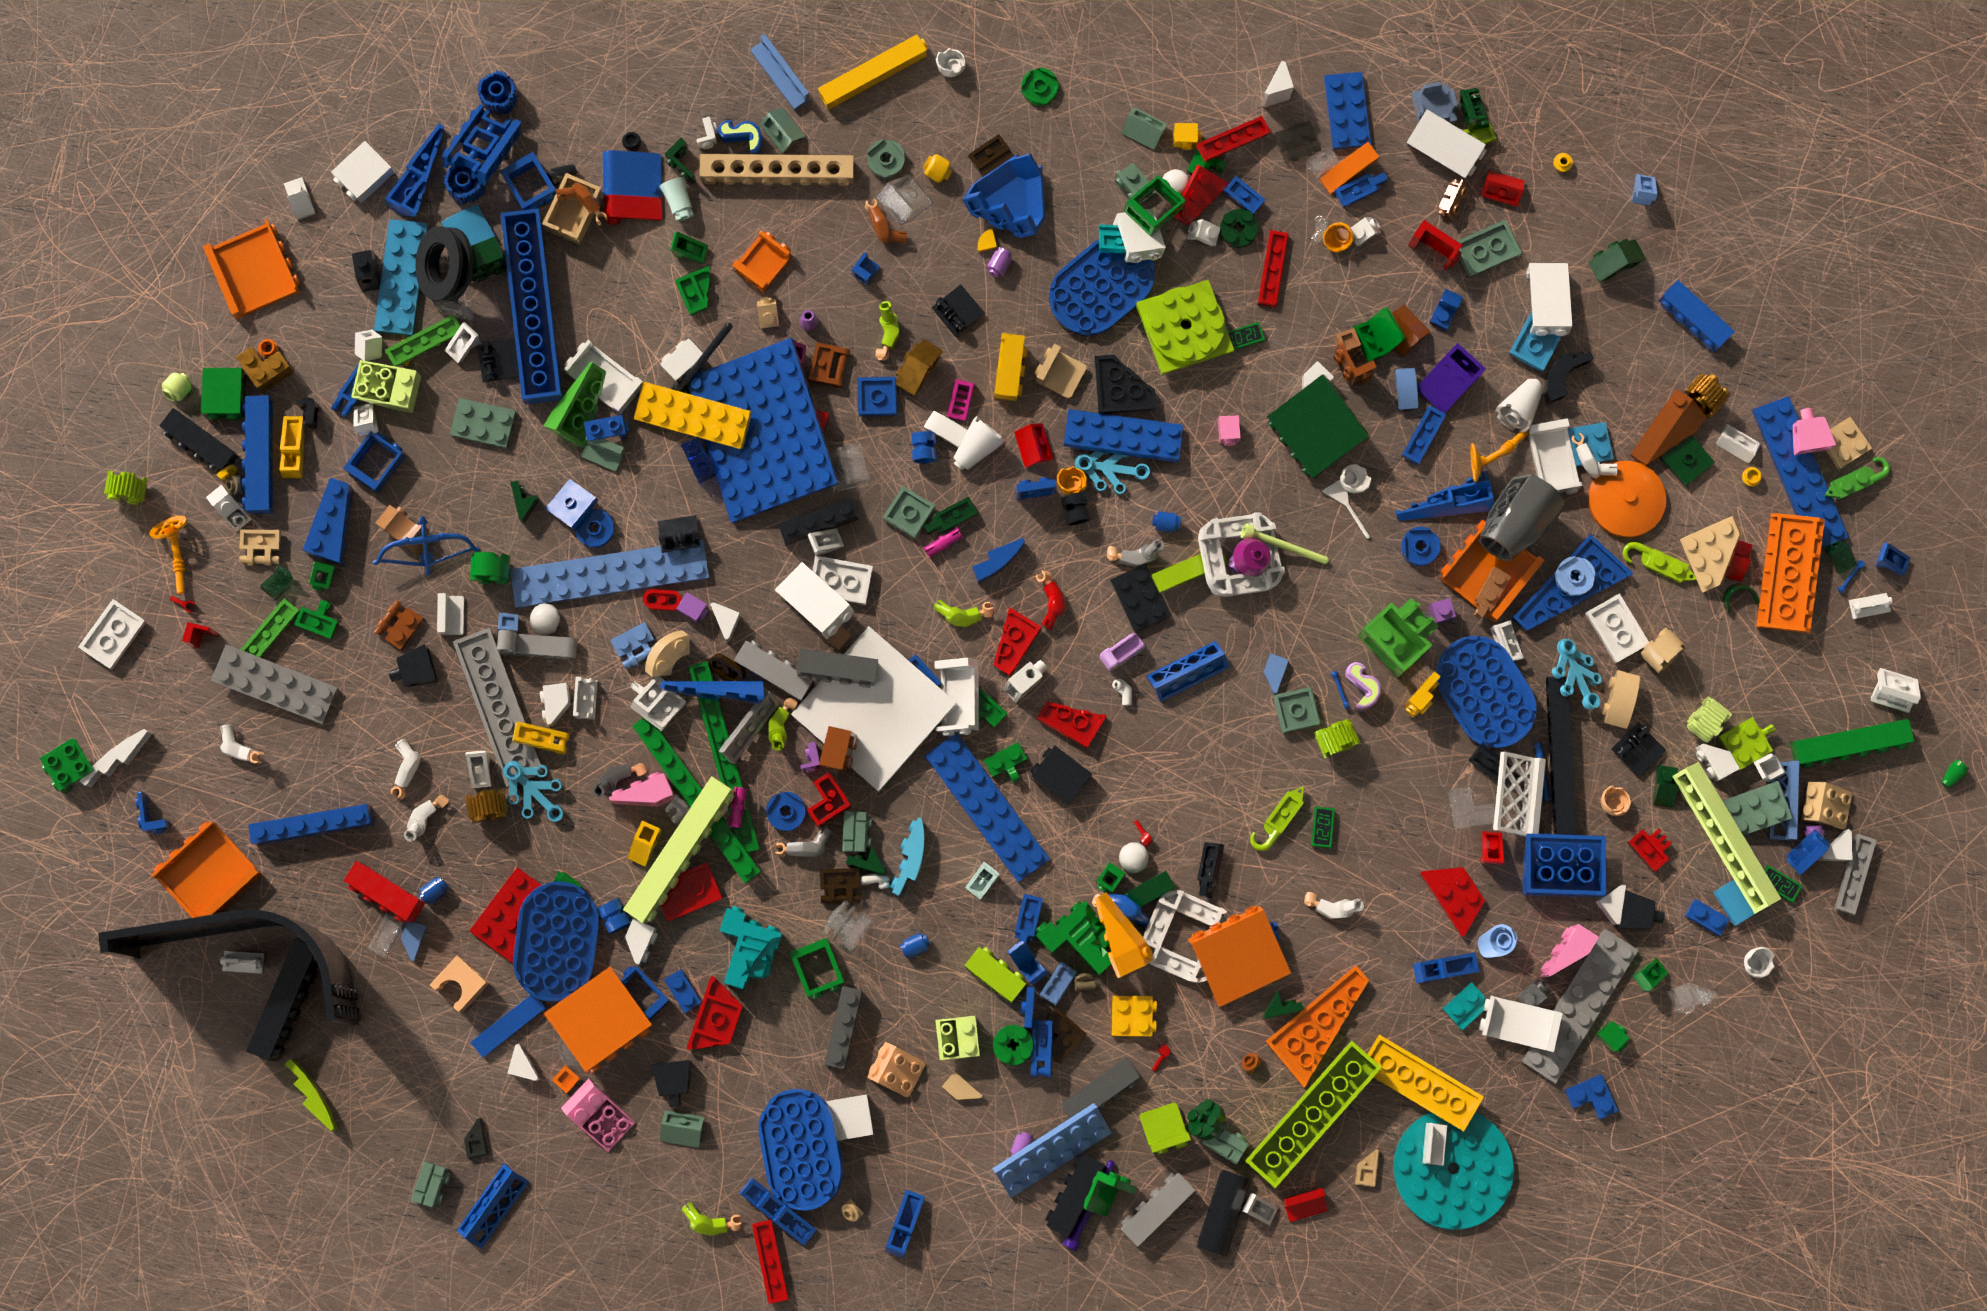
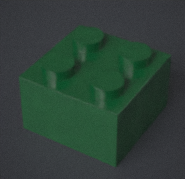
(487, 259)

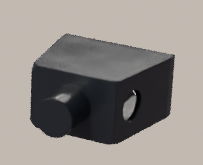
(366, 268)
(415, 668)
(1639, 913)
(672, 1080)

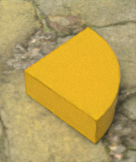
(987, 241)
(228, 471)

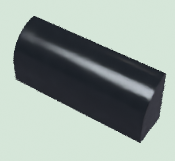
(1223, 1213)

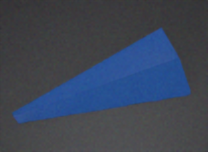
(410, 188)
(1462, 499)
(740, 690)

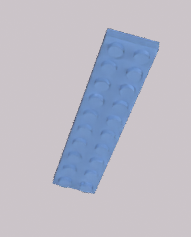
(607, 575)

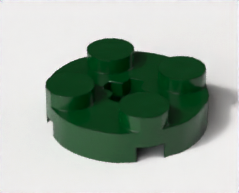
(1245, 219)
(1197, 1117)

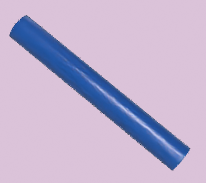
(1539, 754)

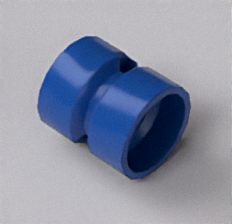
(924, 447)
(614, 916)

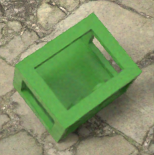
(1399, 635)

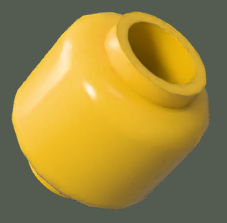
(937, 168)

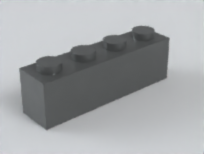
(837, 667)
(843, 1027)
(1103, 1088)

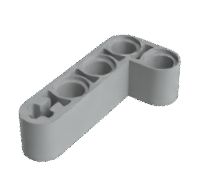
(536, 645)

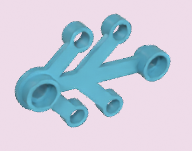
(1108, 468)
(1568, 653)
(531, 789)

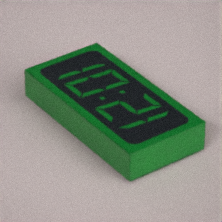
(1246, 336)
(1322, 827)
(1784, 885)

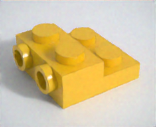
(1421, 698)
(1133, 1016)

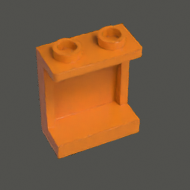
(763, 261)

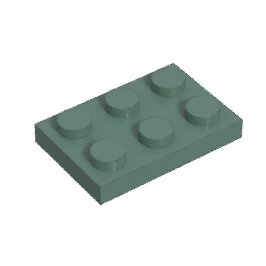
(1488, 248)
(483, 423)
(1759, 808)

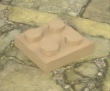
(1849, 443)

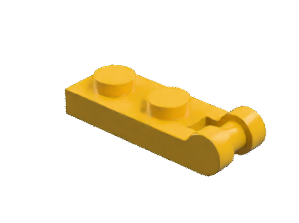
(540, 737)

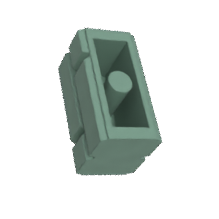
(855, 832)
(1227, 1144)
(430, 1184)

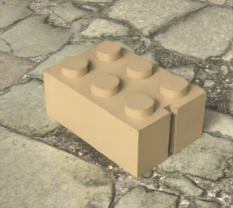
(570, 216)

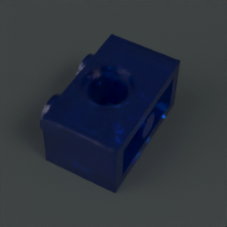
(698, 460)

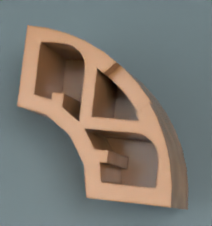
(399, 527)

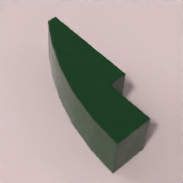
(1151, 889)

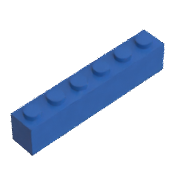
(258, 454)
(311, 824)

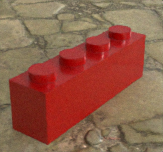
(383, 891)

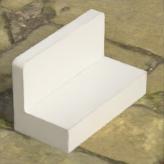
(450, 615)
(1434, 1144)

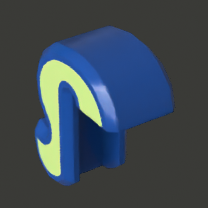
(742, 132)

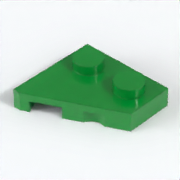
(695, 290)

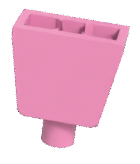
(1811, 434)

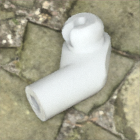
(1125, 690)

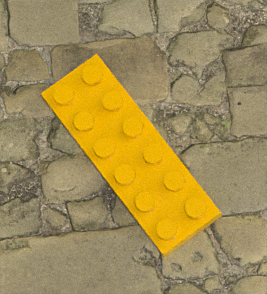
(692, 415)
(1424, 1084)

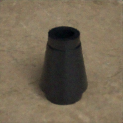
(557, 174)

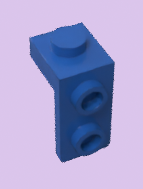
(607, 428)
(144, 823)
(1027, 963)

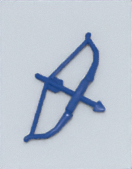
(426, 557)

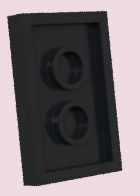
(1140, 598)

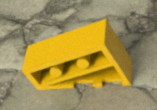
(1010, 367)

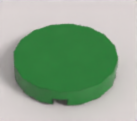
(1040, 86)

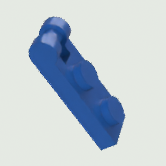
(1042, 1048)

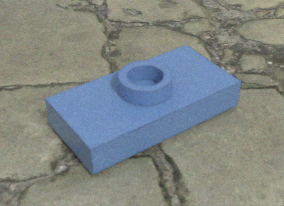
(1058, 983)

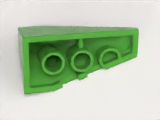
(577, 406)

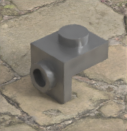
(1534, 993)

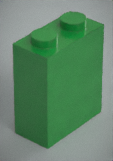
(223, 393)

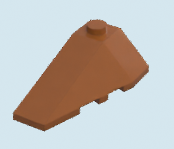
(1673, 424)

